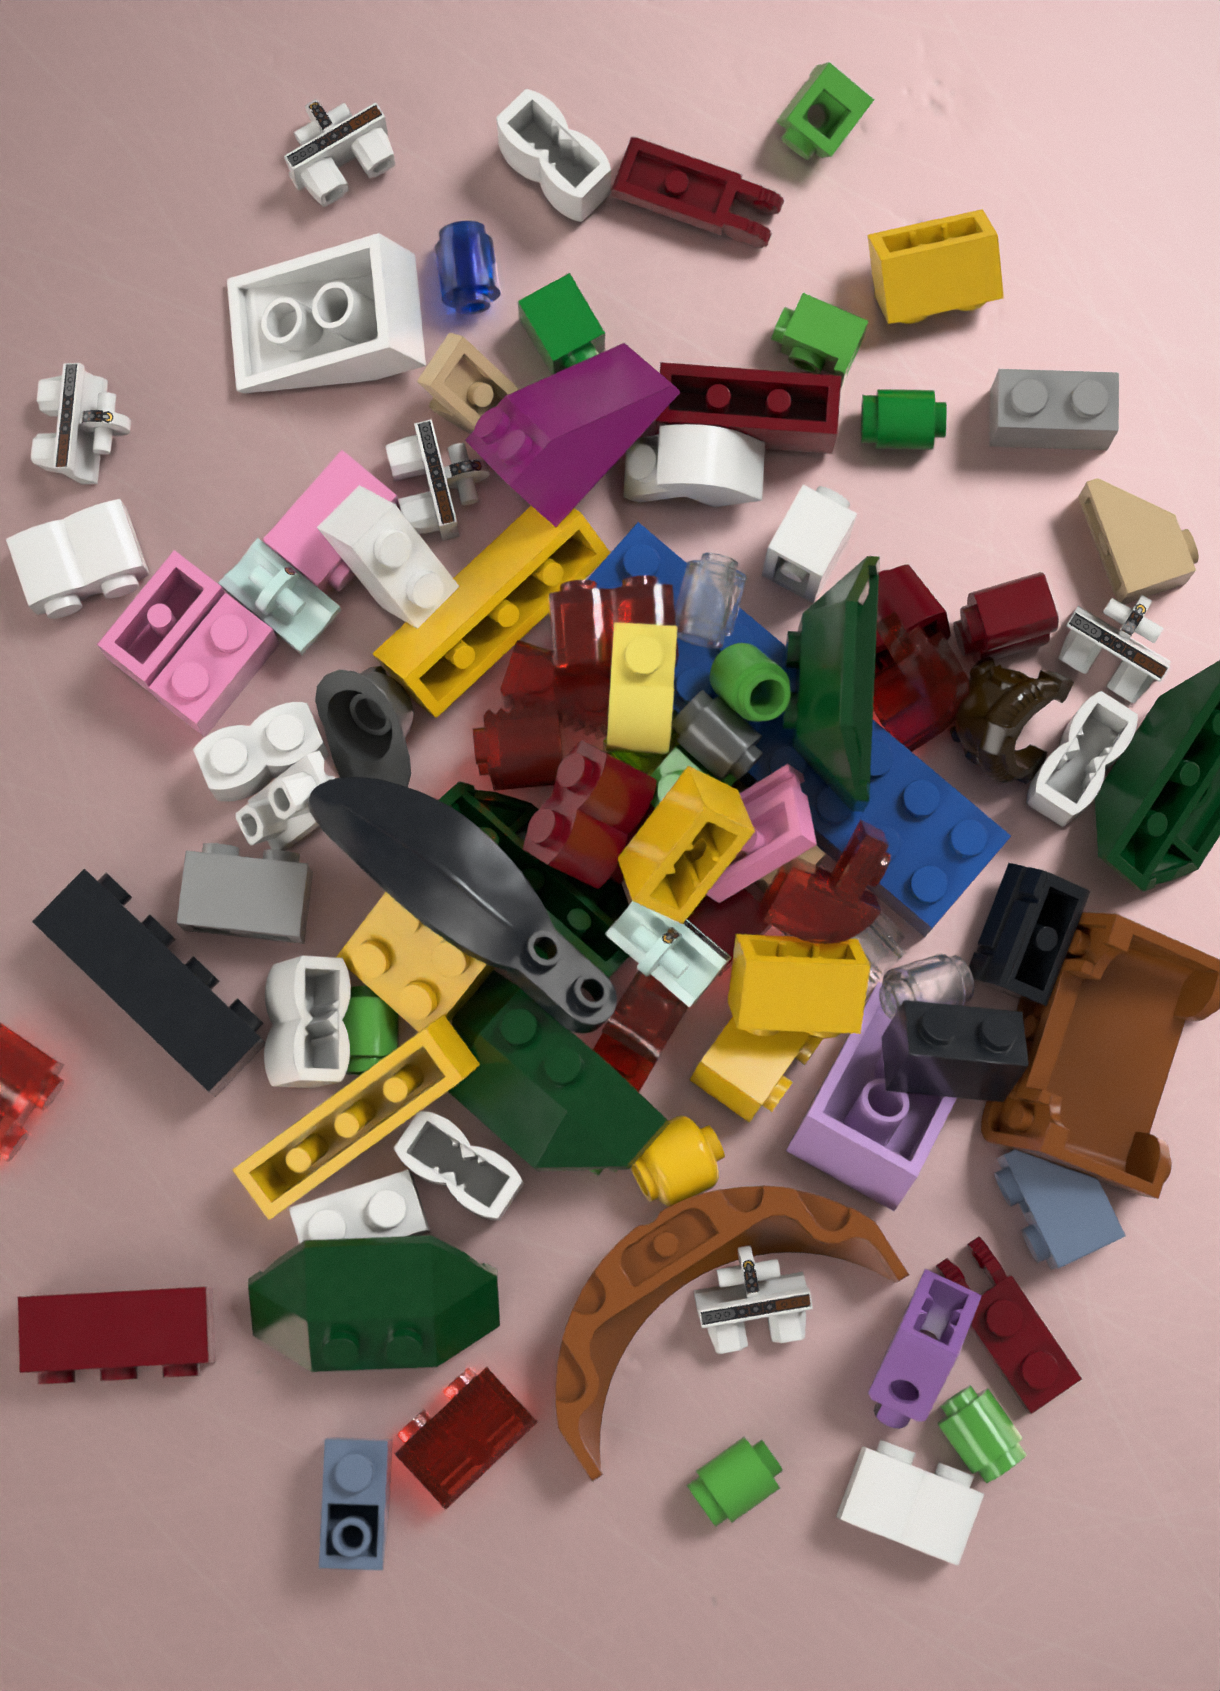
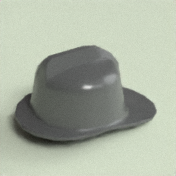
(366, 724)

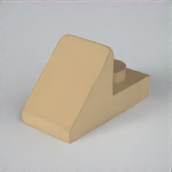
(463, 383)

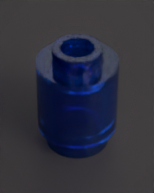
(467, 267)

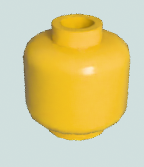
(679, 1162)

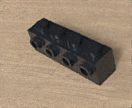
(150, 982)

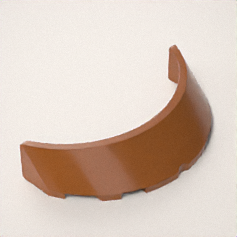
(674, 1251)

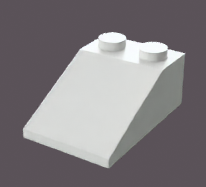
(327, 318)

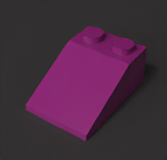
(571, 428)

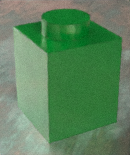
(561, 324)

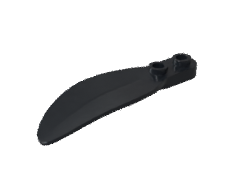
(462, 891)

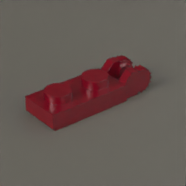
(692, 191)
(1015, 1333)

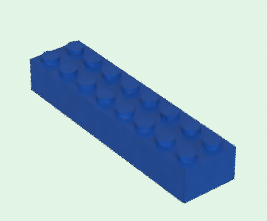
(931, 828)

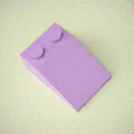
(861, 1130)

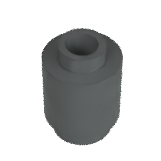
(717, 736)

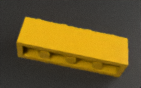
(495, 606)
(356, 1117)

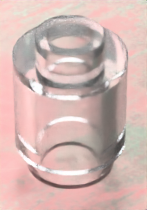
(709, 600)
(930, 979)

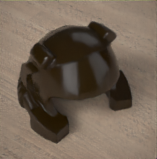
(997, 711)

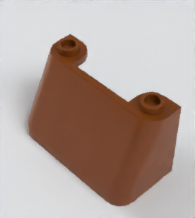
(1105, 1053)

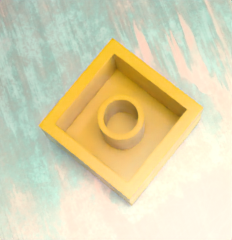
(411, 965)

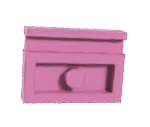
(781, 831)

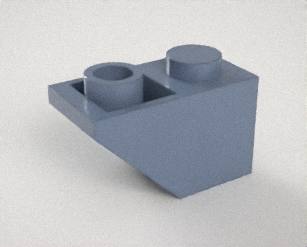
(1062, 1207)
(355, 1503)

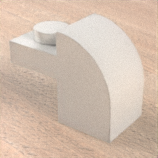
(695, 462)

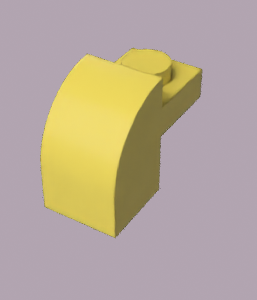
(641, 688)

